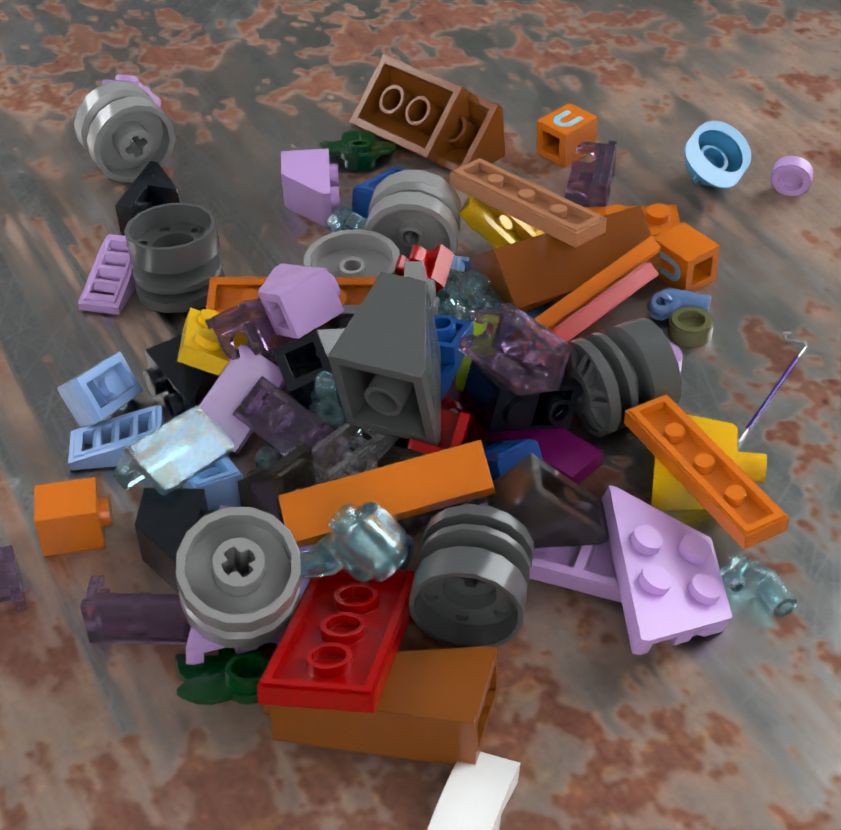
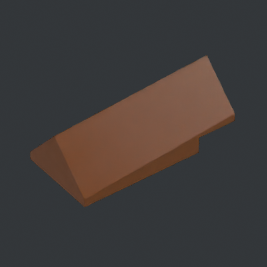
(430, 116)
(548, 269)

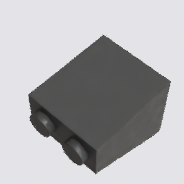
(391, 362)

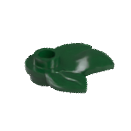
(358, 149)
(222, 677)

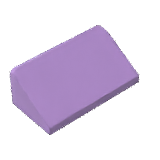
(232, 388)

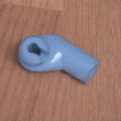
(668, 300)

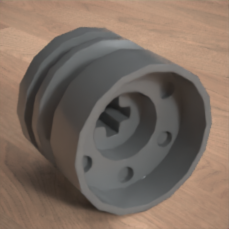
(174, 256)
(621, 372)
(472, 577)

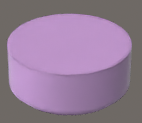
(792, 176)

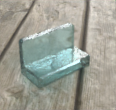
(174, 452)

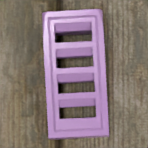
(109, 274)

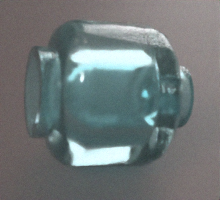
(366, 541)

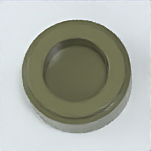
(690, 326)

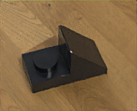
(148, 190)

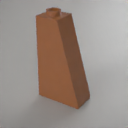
(429, 710)

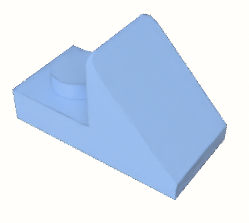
(100, 390)

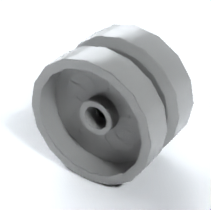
(123, 130)
(415, 210)
(353, 254)
(238, 576)

